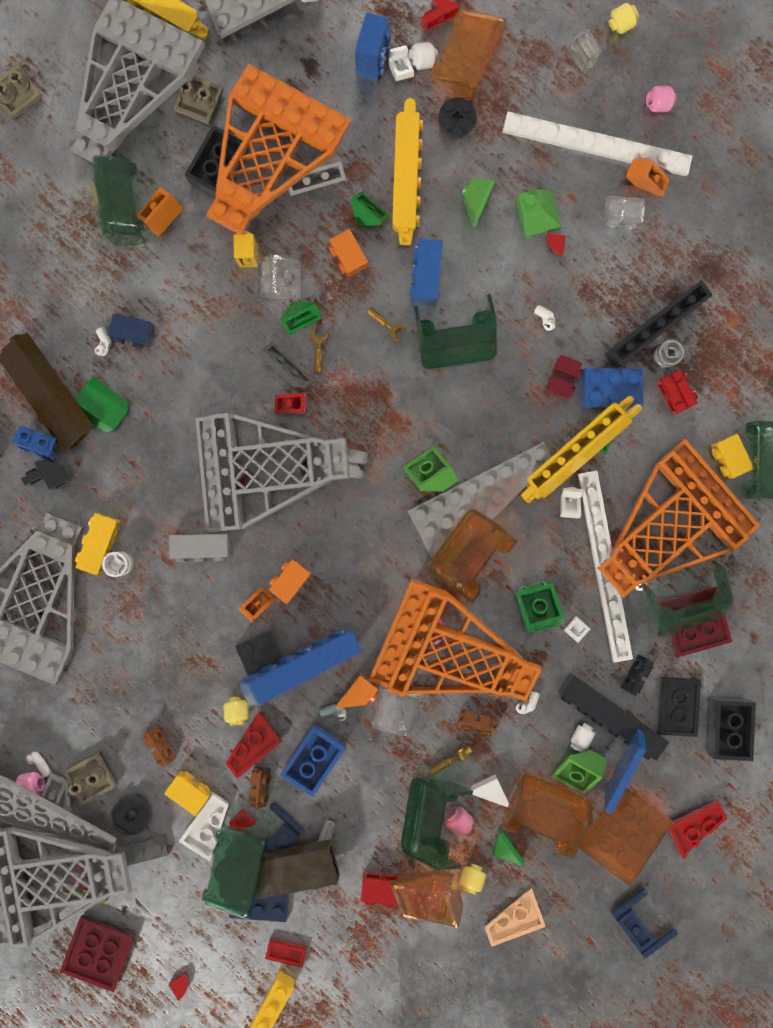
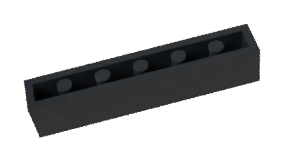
(658, 324)
(608, 713)

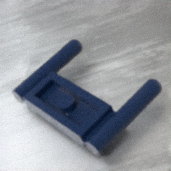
(286, 834)
(635, 928)

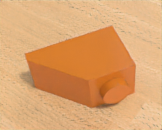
(648, 176)
(359, 693)

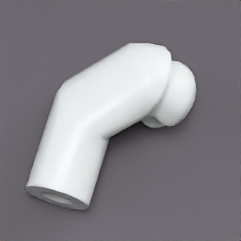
(36, 758)

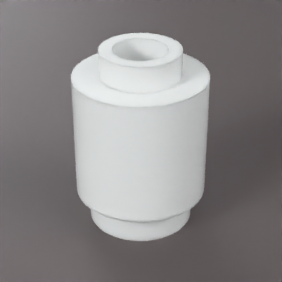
(582, 737)

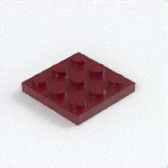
(701, 636)
(97, 953)

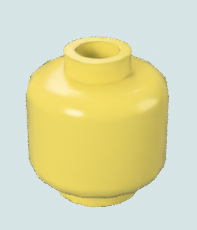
(623, 18)
(236, 711)
(472, 879)

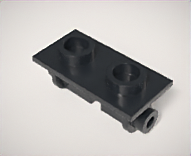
(633, 682)

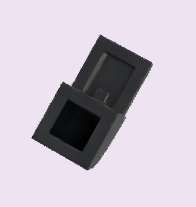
(49, 471)

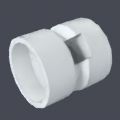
(117, 564)

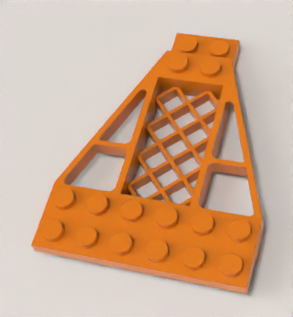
(287, 111)
(703, 493)
(413, 630)

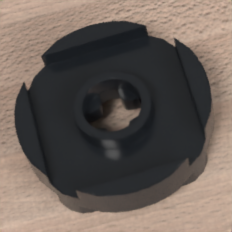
(463, 108)
(120, 818)

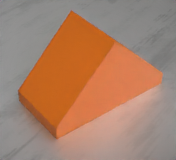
(256, 604)

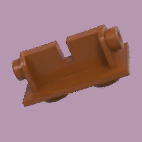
(483, 726)
(155, 739)
(259, 796)

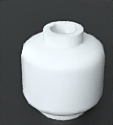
(423, 55)

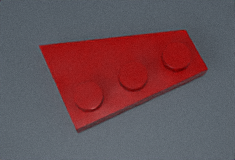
(254, 745)
(694, 826)

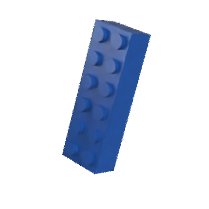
(299, 668)

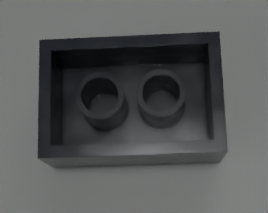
(205, 165)
(259, 651)
(731, 729)

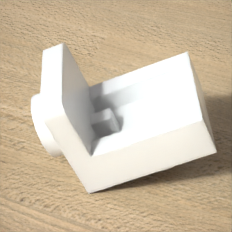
(399, 63)
(570, 502)

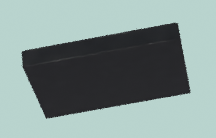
(679, 706)

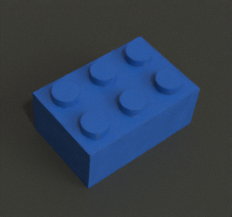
(372, 47)
(426, 272)
(607, 386)
(313, 759)

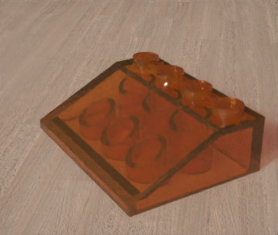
(626, 837)
(430, 897)

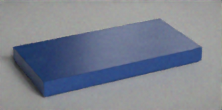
(625, 771)

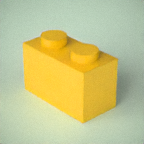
(246, 250)
(731, 456)
(188, 792)

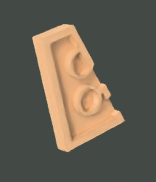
(515, 920)

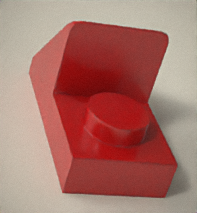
(443, 11)
(290, 404)

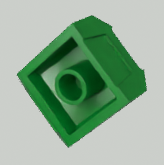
(102, 405)
(539, 606)

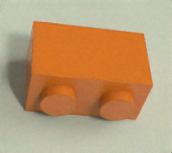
(159, 211)
(348, 253)
(289, 581)

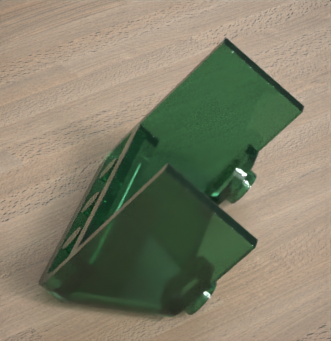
(117, 200)
(460, 343)
(667, 621)
(425, 820)

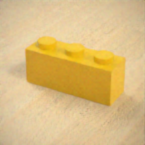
(97, 543)
(273, 1001)

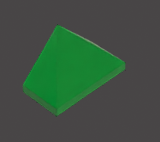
(367, 211)
(300, 315)
(505, 849)

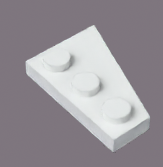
(203, 828)

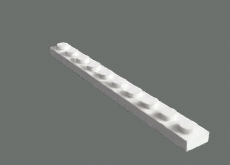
(595, 143)
(601, 549)

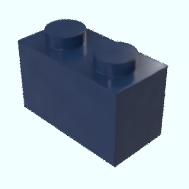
(130, 330)

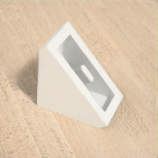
(490, 790)

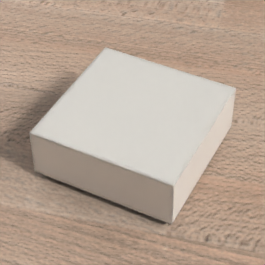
(576, 629)

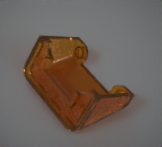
(468, 52)
(468, 551)
(550, 813)

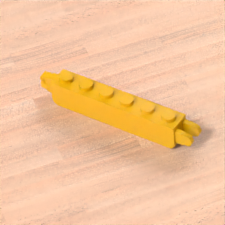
(176, 14)
(405, 172)
(580, 449)

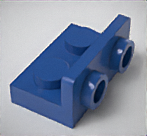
(35, 443)

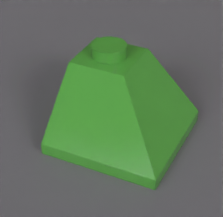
(476, 197)
(537, 212)
(431, 471)
(581, 770)

